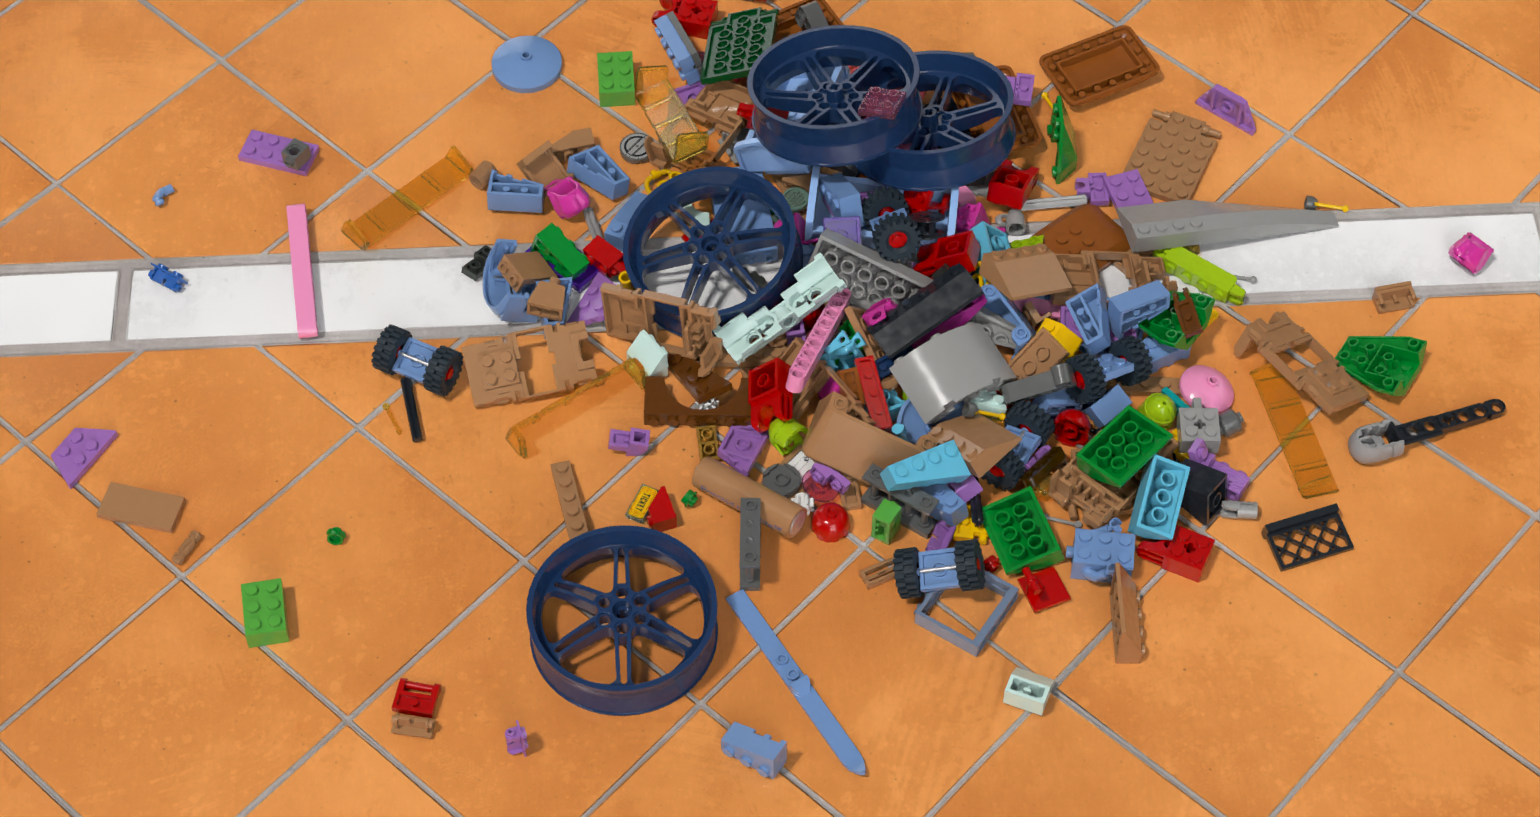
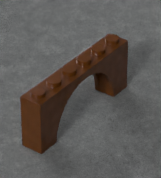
(663, 409)

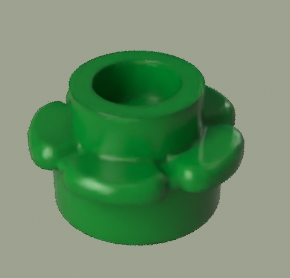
(689, 498)
(335, 536)

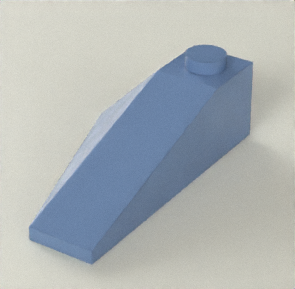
(617, 227)

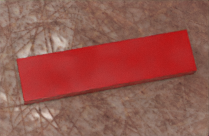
(873, 392)

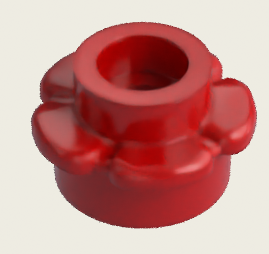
(991, 563)

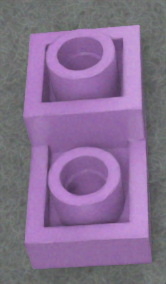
(824, 474)

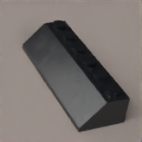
(924, 310)

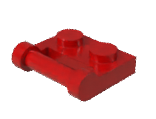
(416, 703)

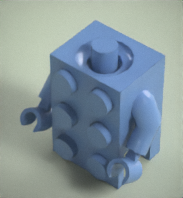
(1098, 550)

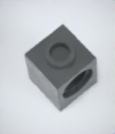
(296, 154)

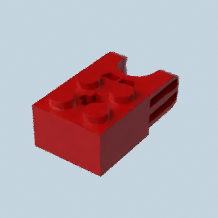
(693, 15)
(1011, 185)
(952, 249)
(769, 394)
(1183, 555)

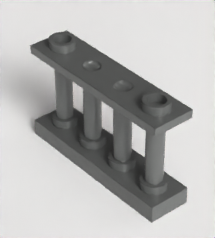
(914, 502)
(750, 544)

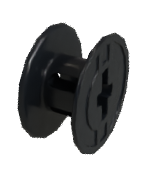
(926, 223)

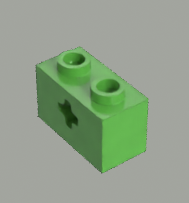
(886, 521)

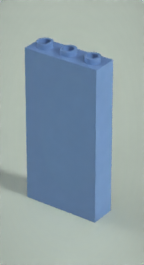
(751, 216)

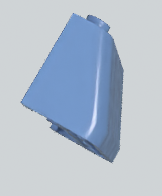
(1005, 308)

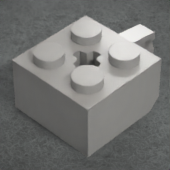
(1198, 423)

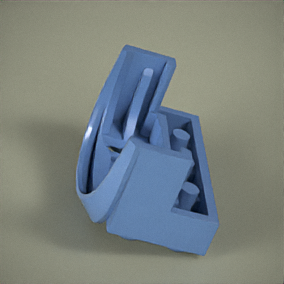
(497, 290)

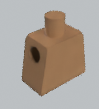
(547, 300)

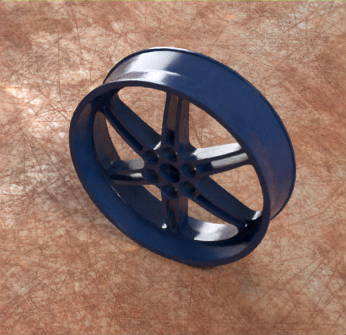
(811, 138)
(962, 156)
(712, 247)
(622, 617)

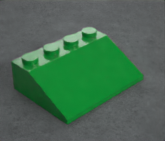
(1122, 447)
(1021, 533)

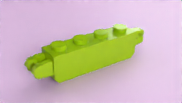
(1201, 274)

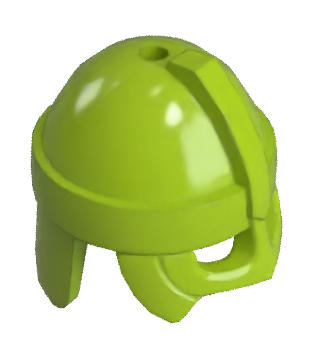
(1159, 409)
(784, 433)

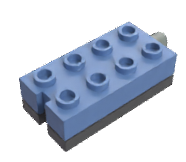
(679, 48)

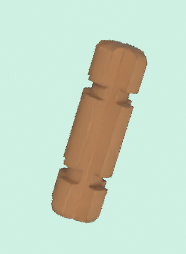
(186, 547)

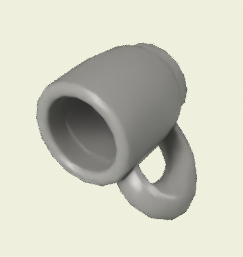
(1015, 222)

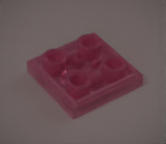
(882, 103)

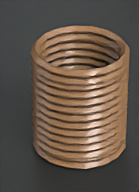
(481, 175)

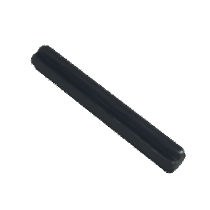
(411, 410)
(976, 508)

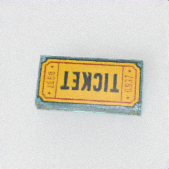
(639, 507)

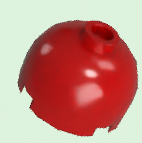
(1072, 427)
(830, 522)

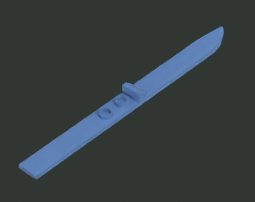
(797, 682)

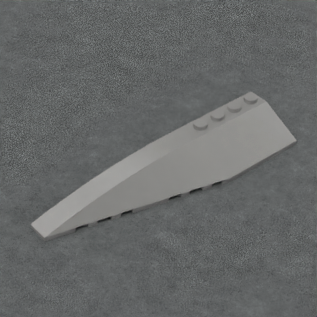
(1206, 222)
(874, 279)

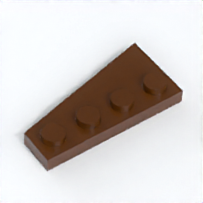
(700, 388)

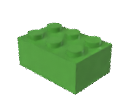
(616, 79)
(265, 613)

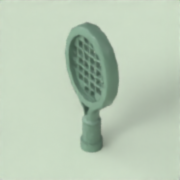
(797, 190)

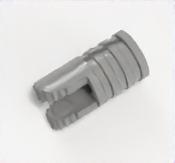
(1239, 509)

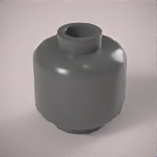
(1230, 422)

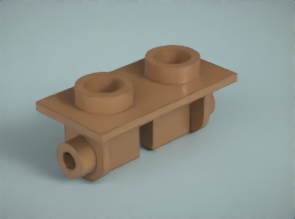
(412, 725)

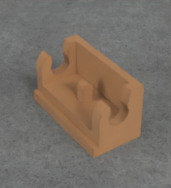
(1394, 297)

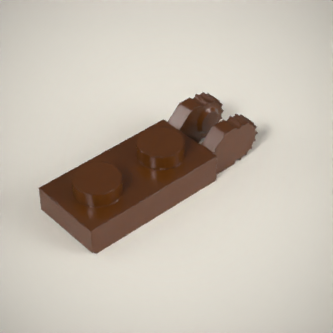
(1187, 314)

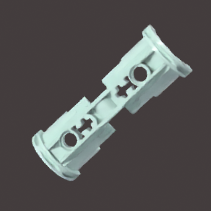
(812, 279)

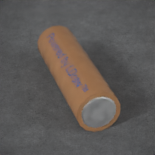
(730, 486)

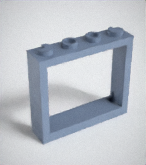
(974, 647)

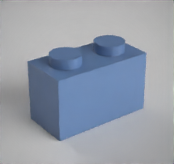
(1108, 406)

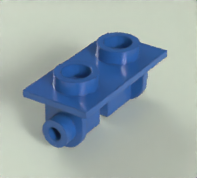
(160, 273)

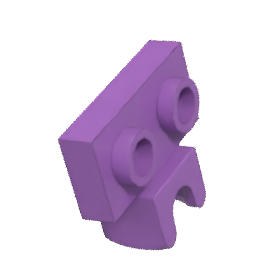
(1022, 88)
(1093, 188)

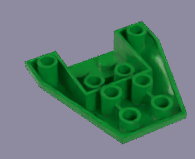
(1062, 132)
(1166, 326)
(1383, 362)

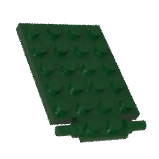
(737, 43)

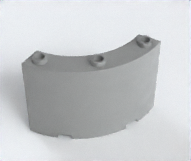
(951, 370)

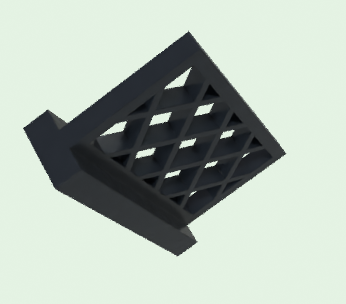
(1300, 522)

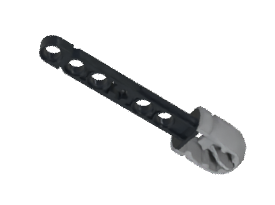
(1368, 446)

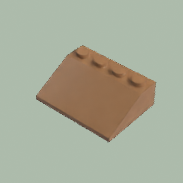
(1024, 272)
(978, 440)
(1125, 618)

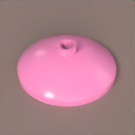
(1207, 384)

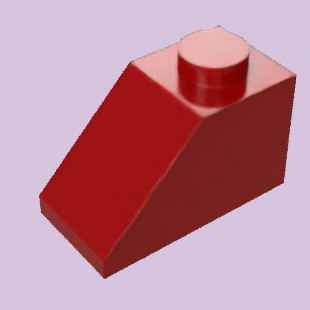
(661, 512)

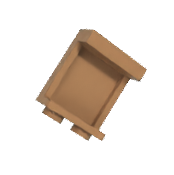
(543, 166)
(524, 269)

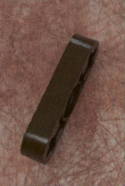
(1043, 466)

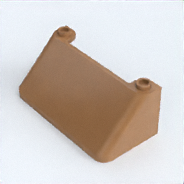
(853, 444)

